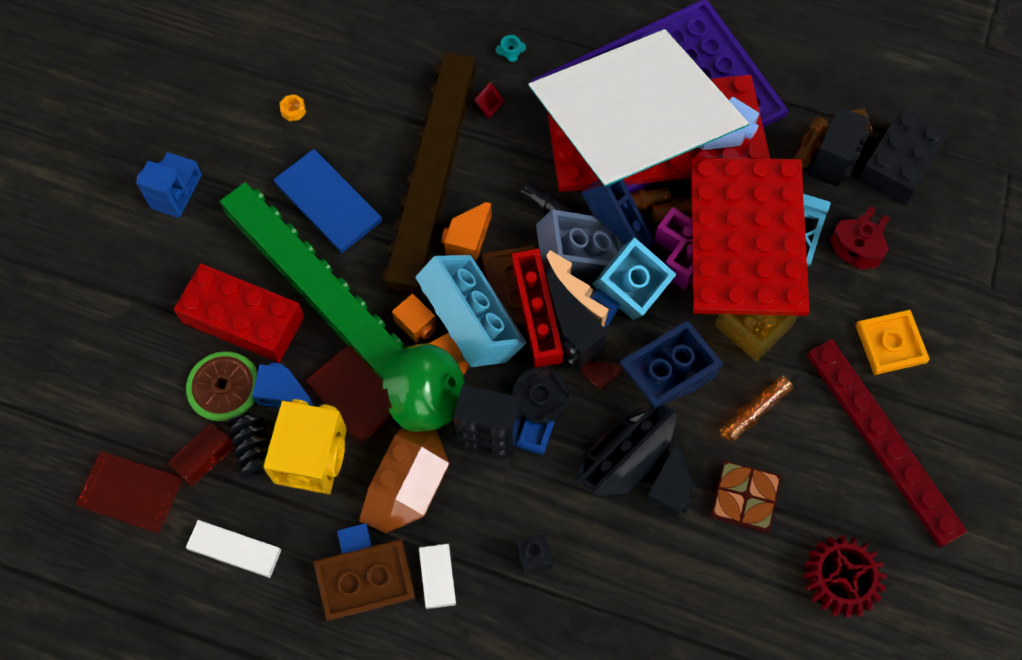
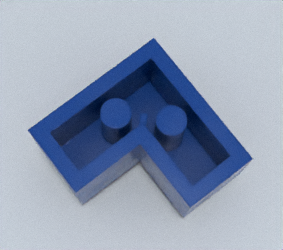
(169, 183)

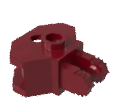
(861, 238)

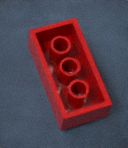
(239, 313)

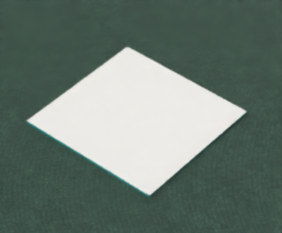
(637, 107)

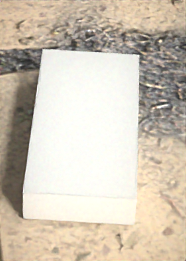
(437, 576)

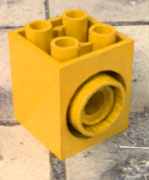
(306, 446)

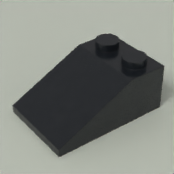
(579, 332)

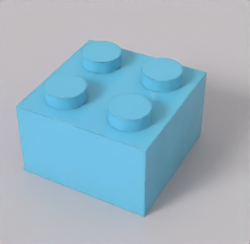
(634, 278)

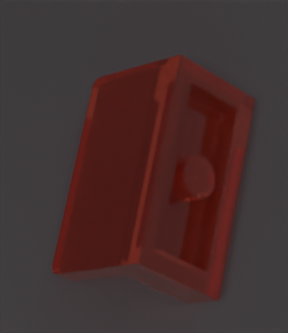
(201, 454)

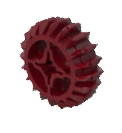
(848, 588)

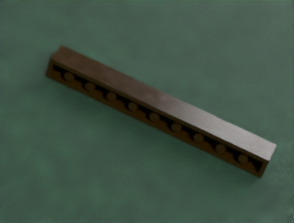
(431, 174)

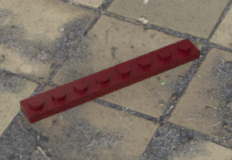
(887, 444)

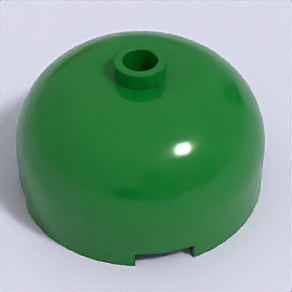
(422, 387)

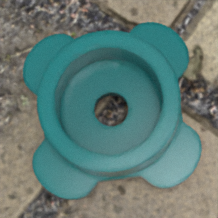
(511, 42)

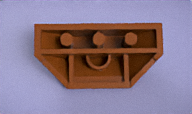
(405, 481)

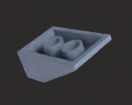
(577, 239)

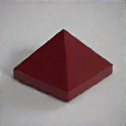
(489, 100)

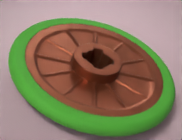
(204, 384)

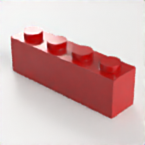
(537, 308)

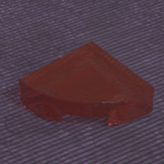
(601, 373)

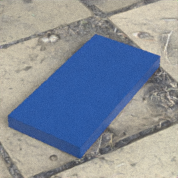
(327, 201)

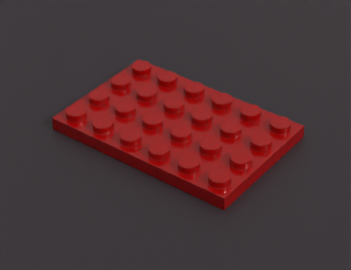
(748, 237)

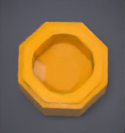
(292, 107)

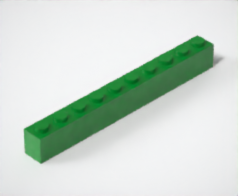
(311, 277)

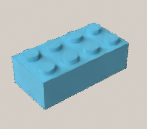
(470, 310)

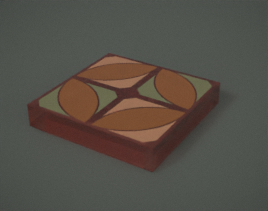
(746, 496)

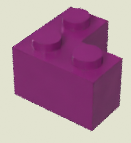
(676, 236)

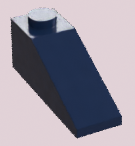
(617, 212)

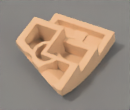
(579, 289)

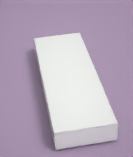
(233, 549)

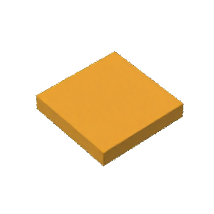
(892, 342)

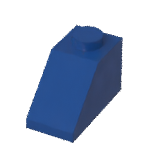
(275, 385)

